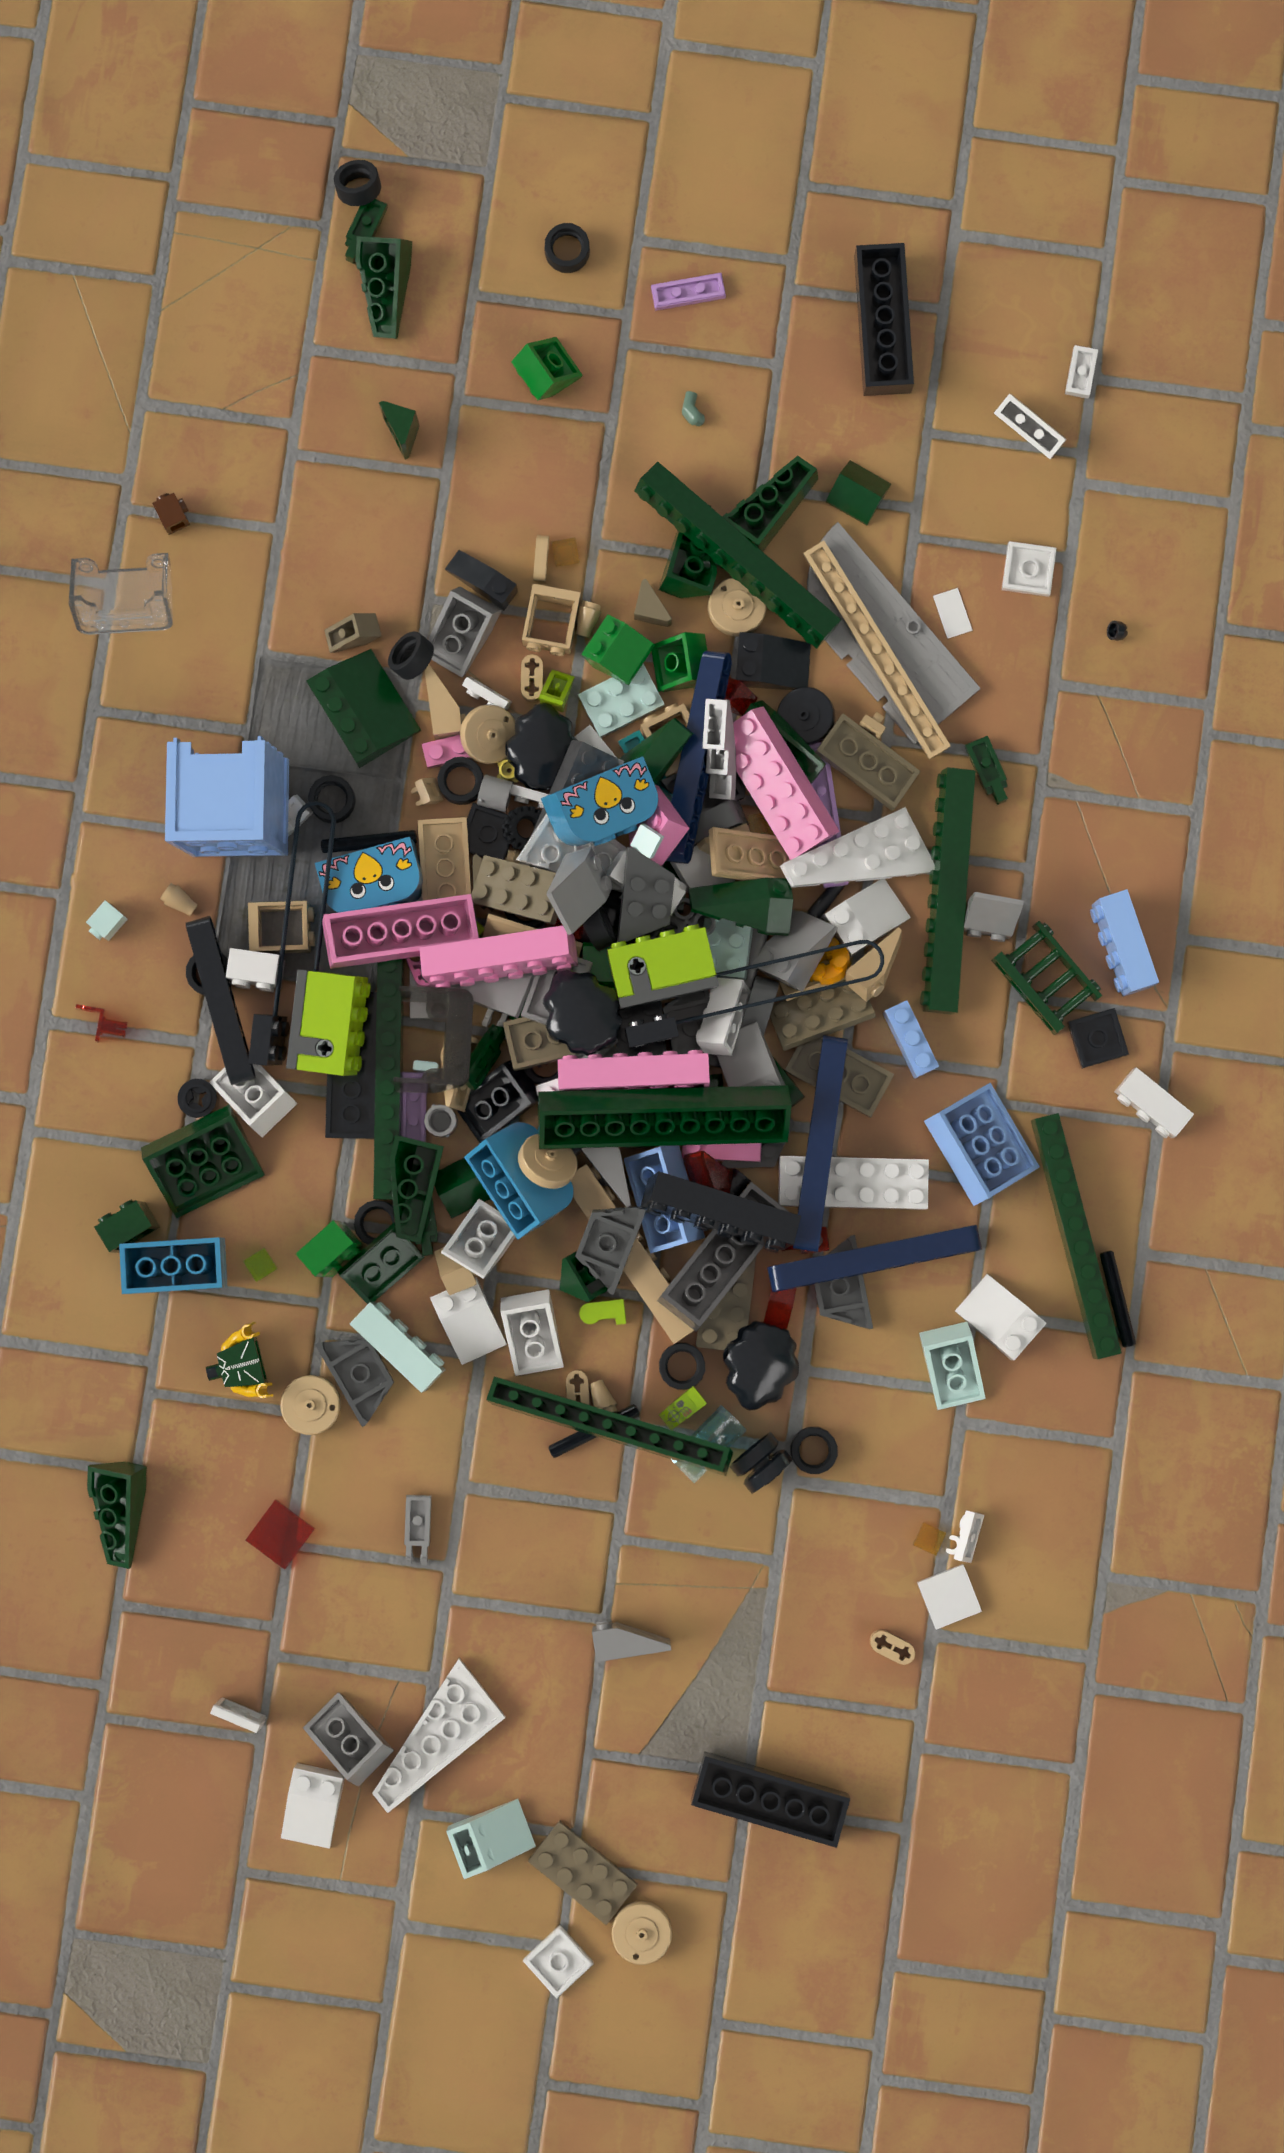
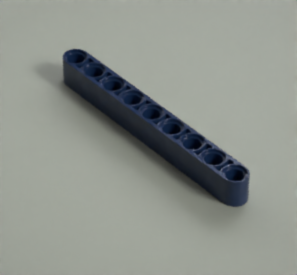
(691, 773)
(820, 1142)
(874, 1258)

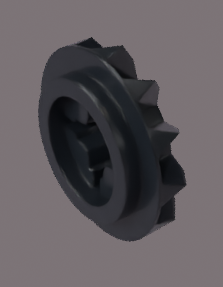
(185, 1096)

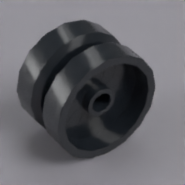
(763, 1466)

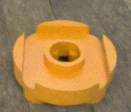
(836, 970)

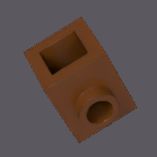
(171, 512)

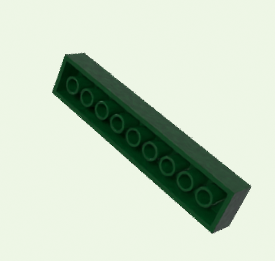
(663, 1117)

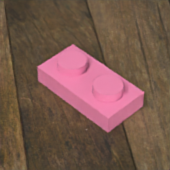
(442, 750)

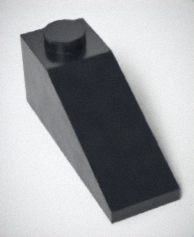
(482, 579)

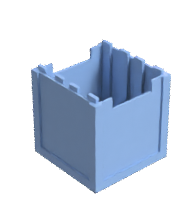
(227, 801)

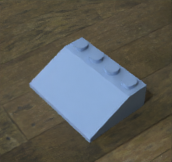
(982, 1144)

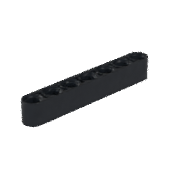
(220, 1000)

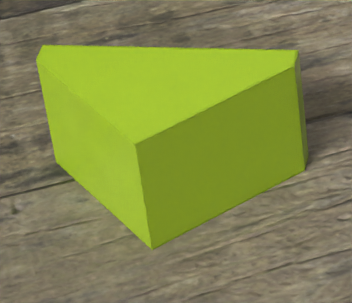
(557, 690)

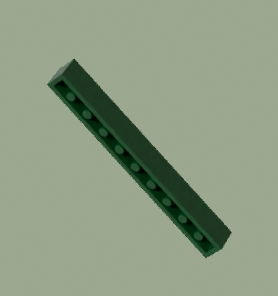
(737, 555)
(948, 891)
(388, 1065)
(1076, 1236)
(610, 1426)

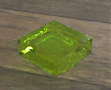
(260, 1265)

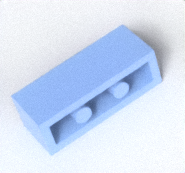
(910, 1039)

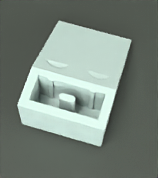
(490, 1838)

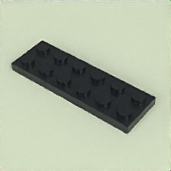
(352, 1097)

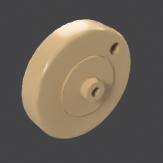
(735, 608)
(486, 733)
(546, 1166)
(310, 1404)
(641, 1932)

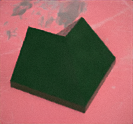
(579, 1281)

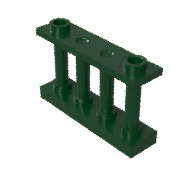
(1022, 982)

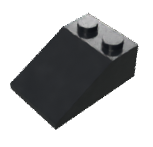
(772, 662)
(499, 1101)

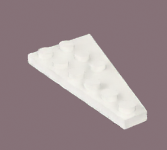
(548, 851)
(872, 852)
(448, 1727)

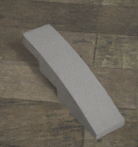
(720, 746)

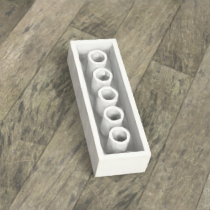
(861, 1183)

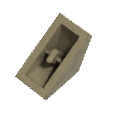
(650, 608)

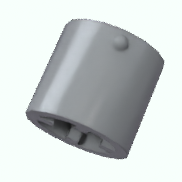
(494, 793)
(441, 1121)

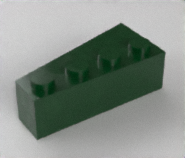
(773, 502)

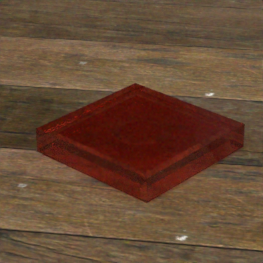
(280, 1534)

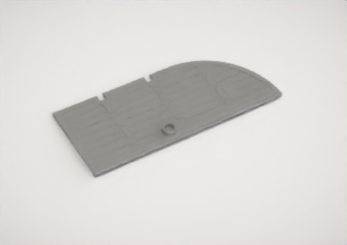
(927, 662)

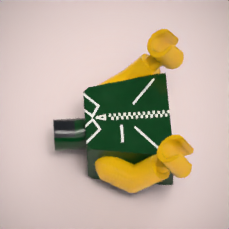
(241, 1364)

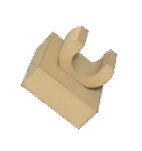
(873, 725)
(428, 791)

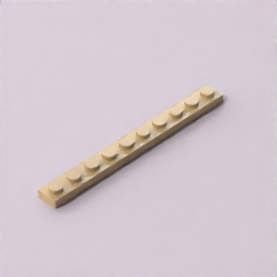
(876, 650)

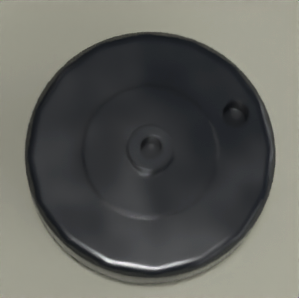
(808, 713)

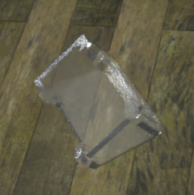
(121, 597)

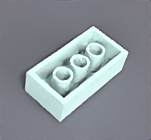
(397, 1346)

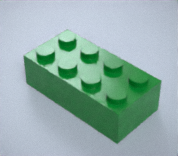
(330, 1249)

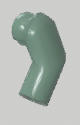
(689, 410)

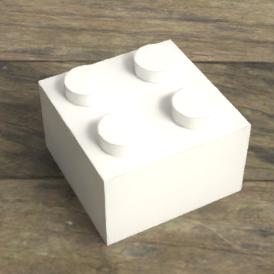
(253, 969)

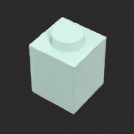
(105, 921)

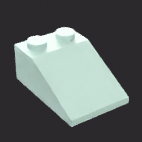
(952, 1365)

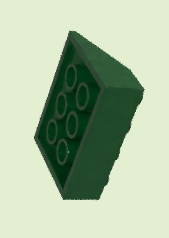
(363, 706)
(202, 1161)

